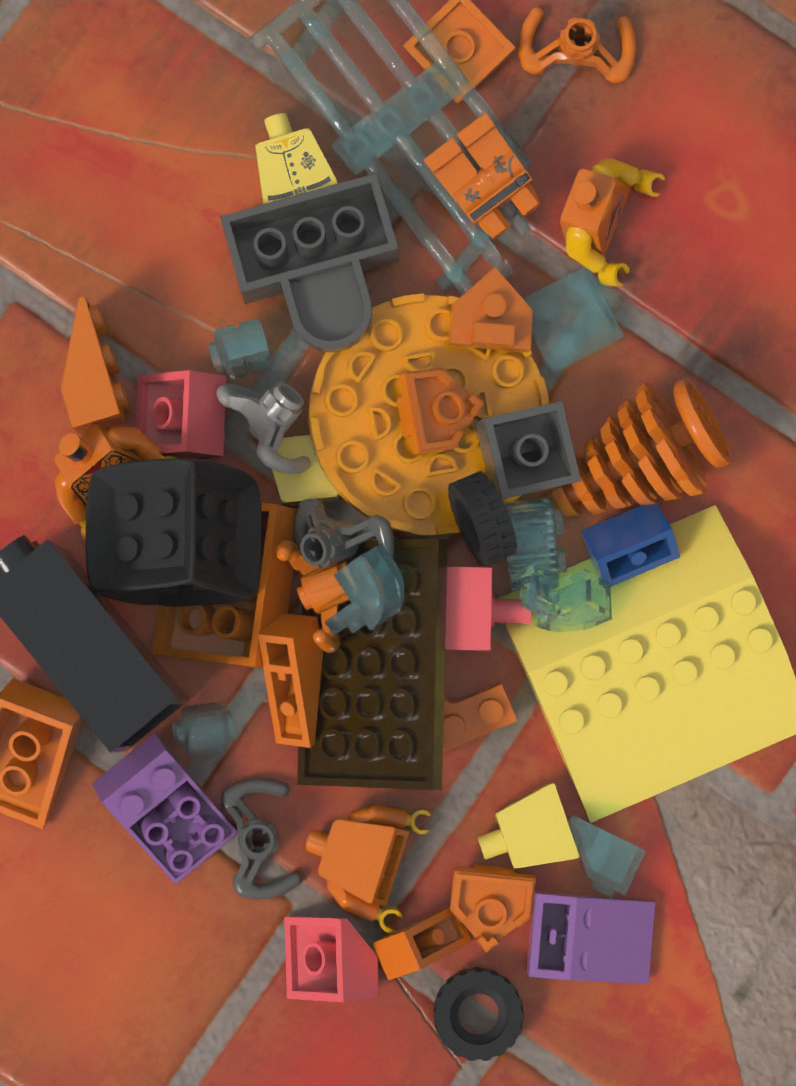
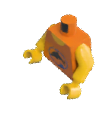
(595, 210)

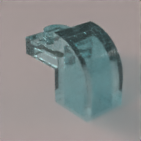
(373, 588)
(565, 603)

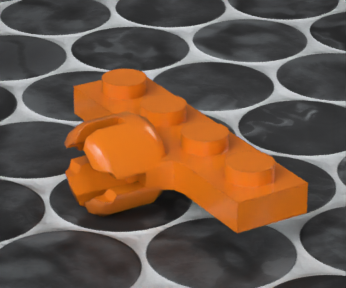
(476, 715)

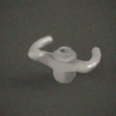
(268, 420)

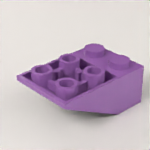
(164, 808)
(590, 938)

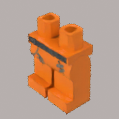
(492, 187)

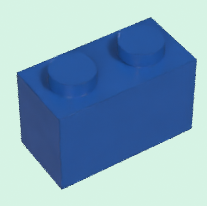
(630, 543)

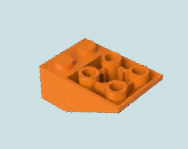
(88, 374)

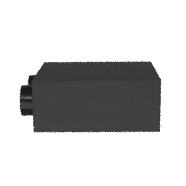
(84, 644)

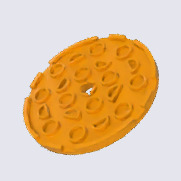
(359, 423)

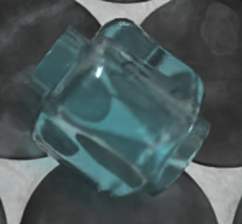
(204, 729)

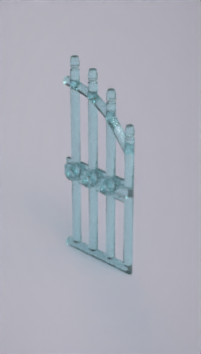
(394, 121)

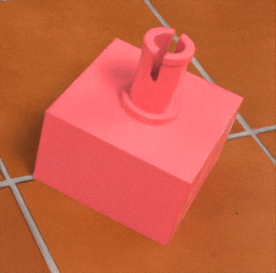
(474, 610)

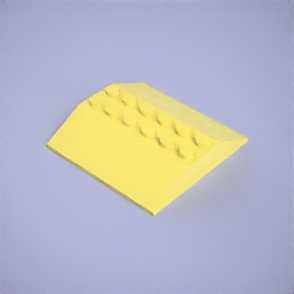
(669, 683)

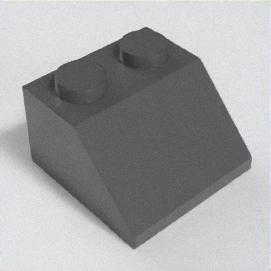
(528, 450)

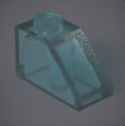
(605, 857)

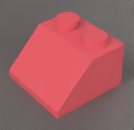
(182, 413)

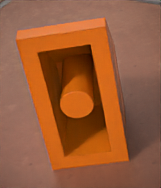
(421, 943)

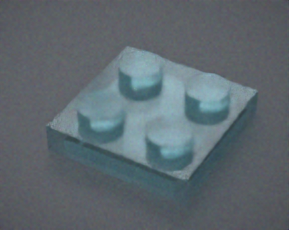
(571, 320)

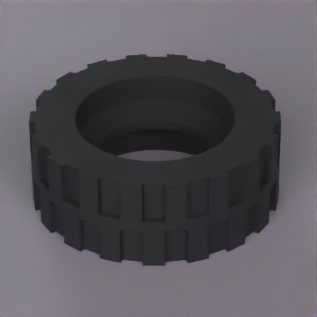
(482, 518)
(478, 1045)

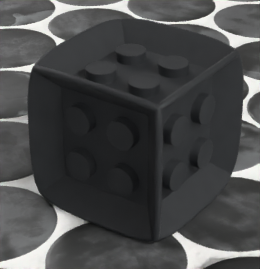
(173, 533)

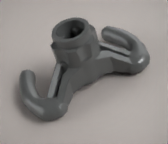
(331, 541)
(233, 803)

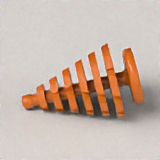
(646, 453)

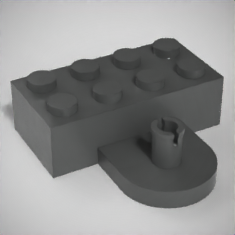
(316, 256)

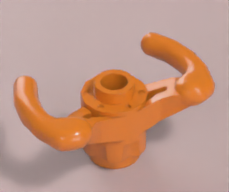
(569, 53)
(318, 591)

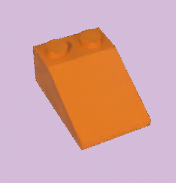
(35, 749)

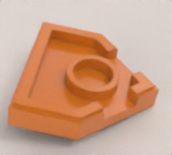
(491, 317)
(435, 410)
(491, 901)

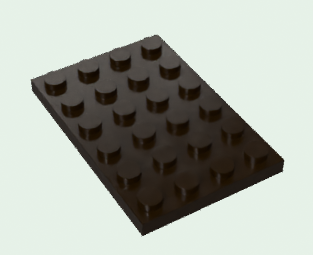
(386, 687)

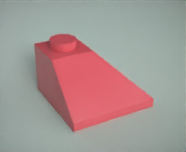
(328, 961)

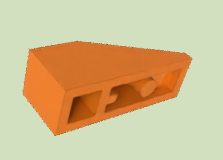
(292, 677)

